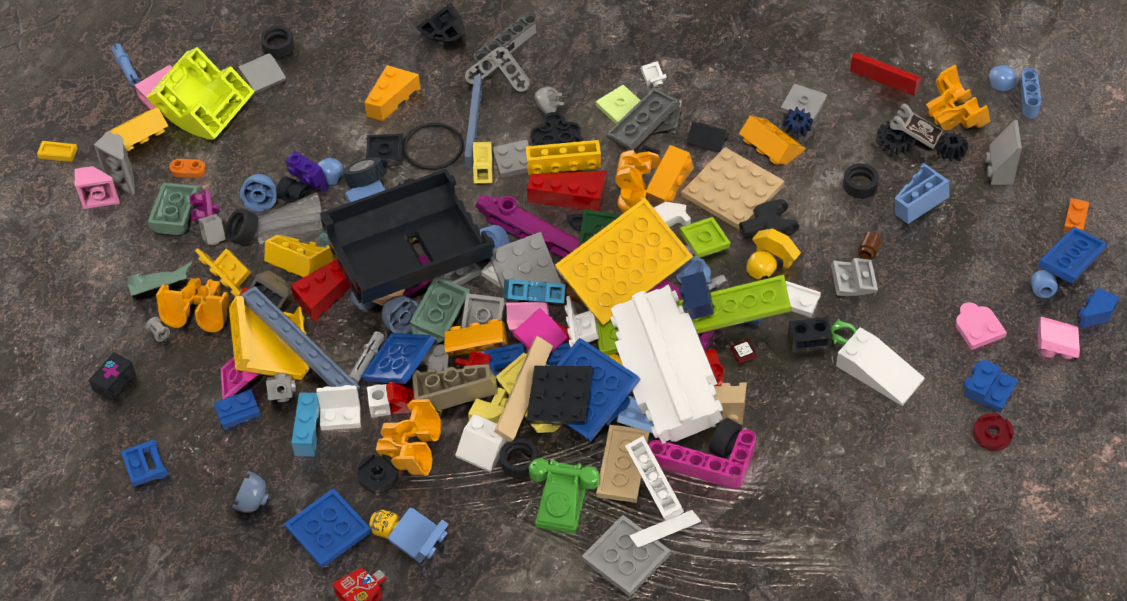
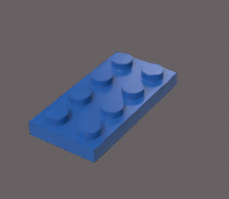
(1072, 255)

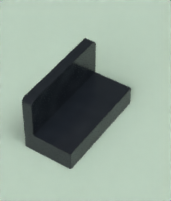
(707, 136)

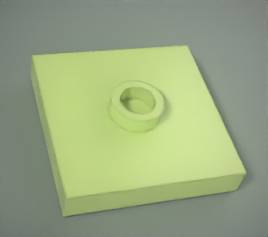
(617, 103)

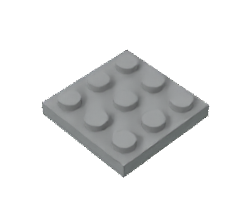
(524, 260)
(620, 559)

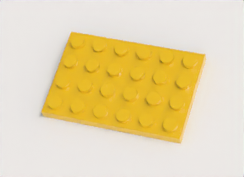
(623, 260)

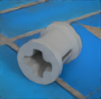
(157, 329)

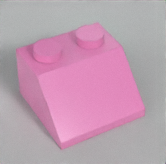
(95, 188)

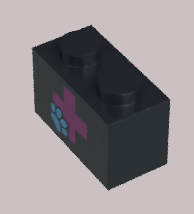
(112, 376)

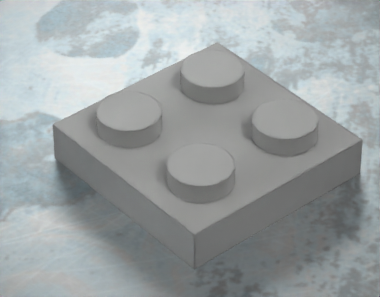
(511, 158)

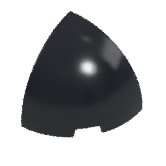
(444, 25)

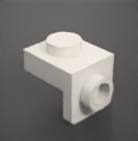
(653, 75)

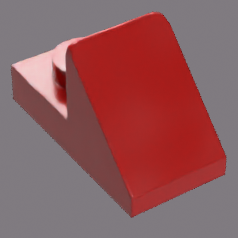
(399, 398)

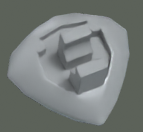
(548, 99)

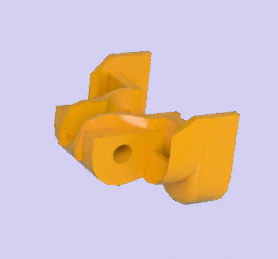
(945, 111)
(629, 177)
(211, 309)
(414, 456)

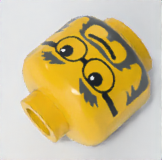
(383, 523)

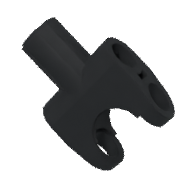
(767, 218)

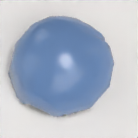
(1002, 78)
(332, 170)

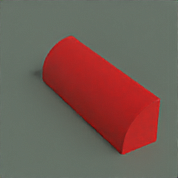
(885, 73)

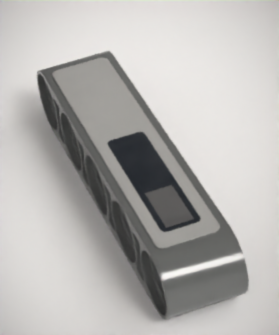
(510, 38)

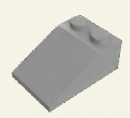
(1004, 156)
(483, 308)

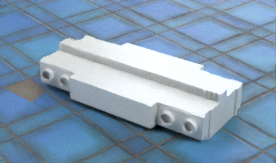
(667, 355)

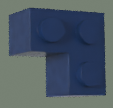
(696, 295)

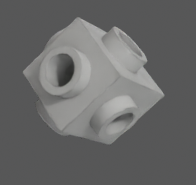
(281, 394)

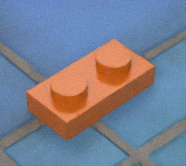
(1076, 214)

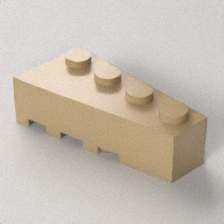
(732, 401)

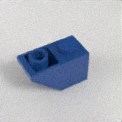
(1099, 308)

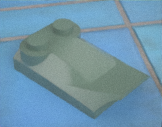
(172, 209)
(140, 284)
(439, 309)

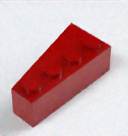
(568, 189)
(320, 289)

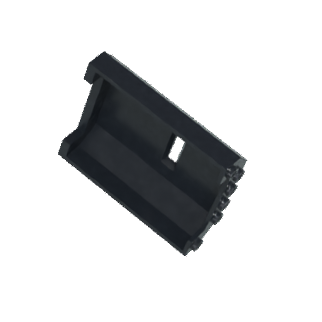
(373, 236)

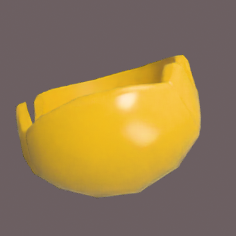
(761, 264)

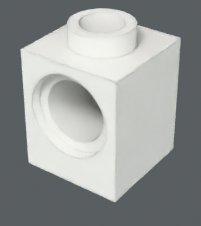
(378, 407)

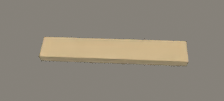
(520, 393)

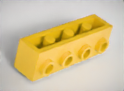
(563, 157)

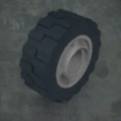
(364, 172)

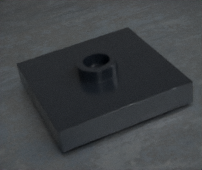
(386, 147)

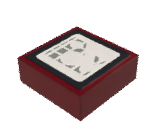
(743, 351)

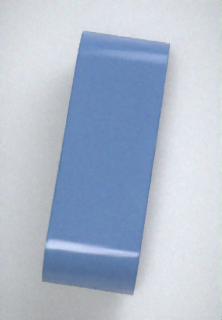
(1030, 93)

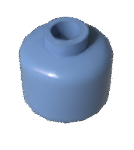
(1044, 284)

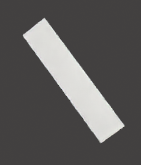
(665, 528)

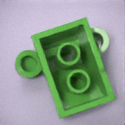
(562, 493)

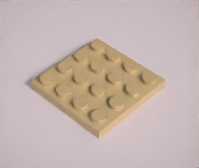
(732, 187)

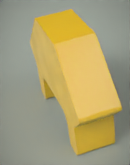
(777, 244)

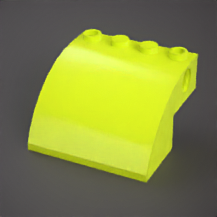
(200, 95)

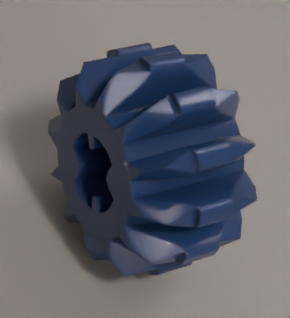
(803, 119)

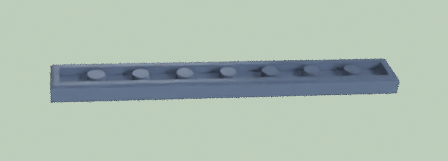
(296, 339)

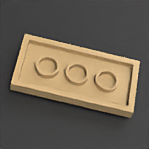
(618, 473)

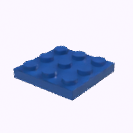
(398, 358)
(327, 528)

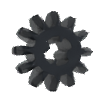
(952, 146)

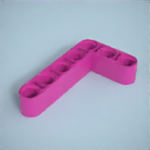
(707, 462)

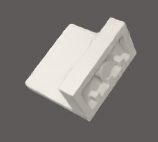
(339, 407)

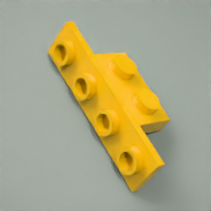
(228, 267)

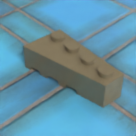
(454, 385)

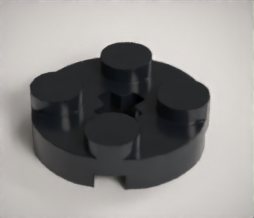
(380, 483)

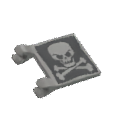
(916, 127)

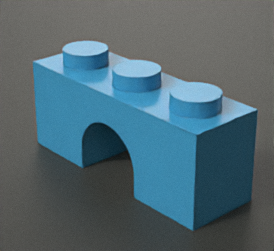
(534, 291)
(304, 432)

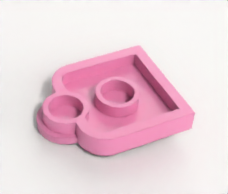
(978, 325)

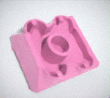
(519, 312)
(1058, 338)

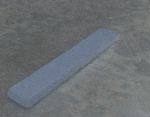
(473, 121)

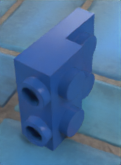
(989, 385)

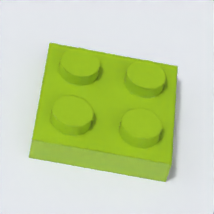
(704, 237)

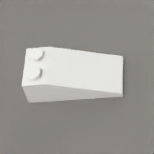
(878, 367)

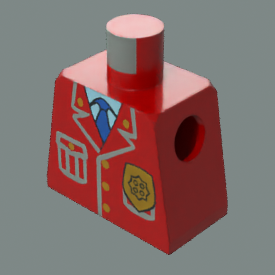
(359, 586)

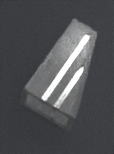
(292, 220)

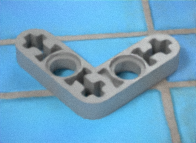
(497, 62)

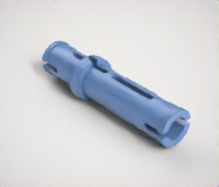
(123, 60)

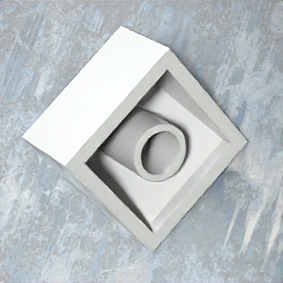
(480, 443)

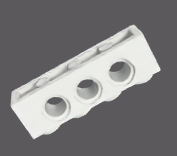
(654, 478)

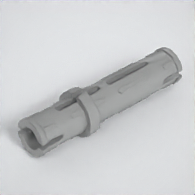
(368, 353)

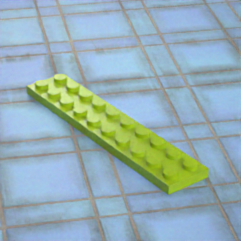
(730, 308)

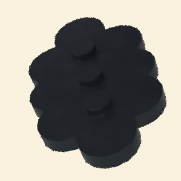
(555, 131)

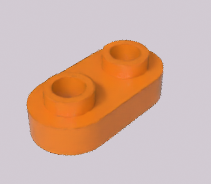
(187, 168)

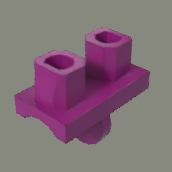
(204, 205)

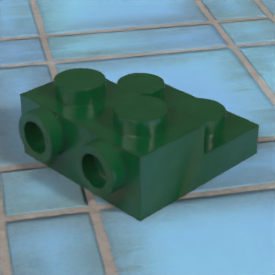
(593, 223)

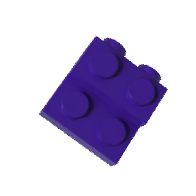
(306, 171)

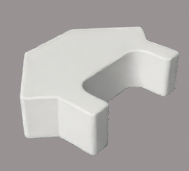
(673, 213)

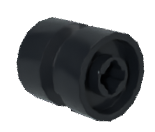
(291, 190)

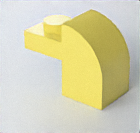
(482, 162)
(490, 411)

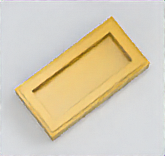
(57, 151)

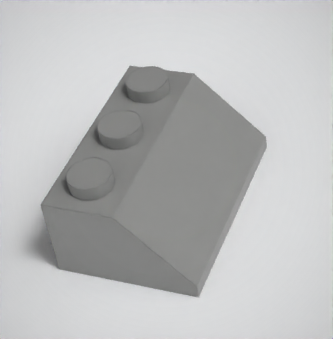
(115, 161)

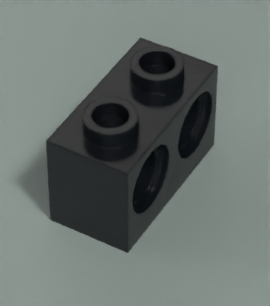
(805, 334)

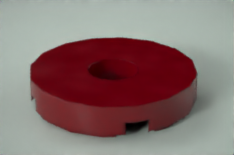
(990, 441)

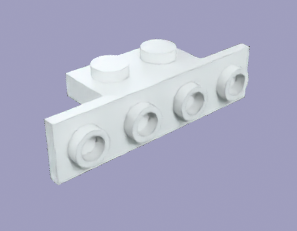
(580, 325)

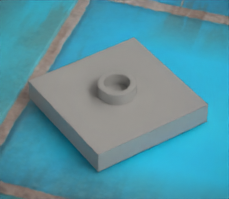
(804, 98)

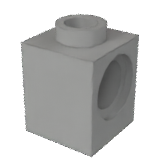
(211, 229)

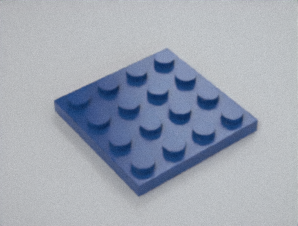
(609, 385)

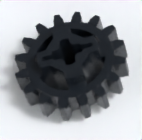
(894, 139)

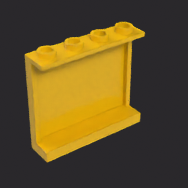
(259, 348)

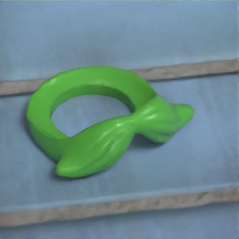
(839, 325)

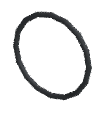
(438, 166)

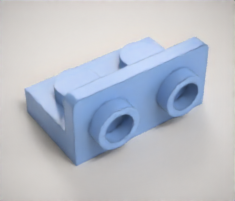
(633, 417)

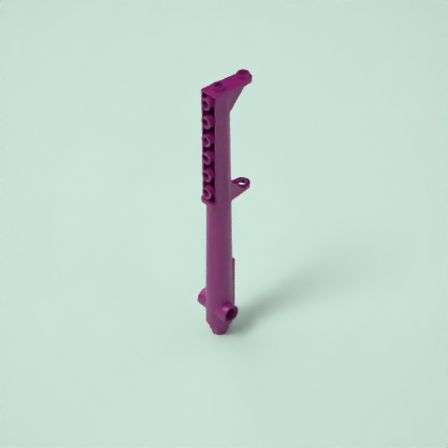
(522, 224)

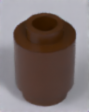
(869, 245)

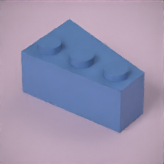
(921, 194)

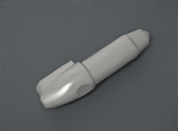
(717, 282)

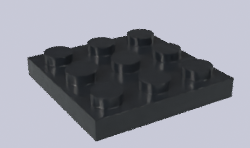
(560, 395)

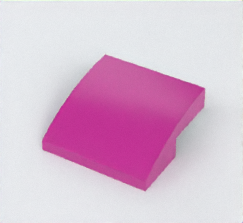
(540, 325)

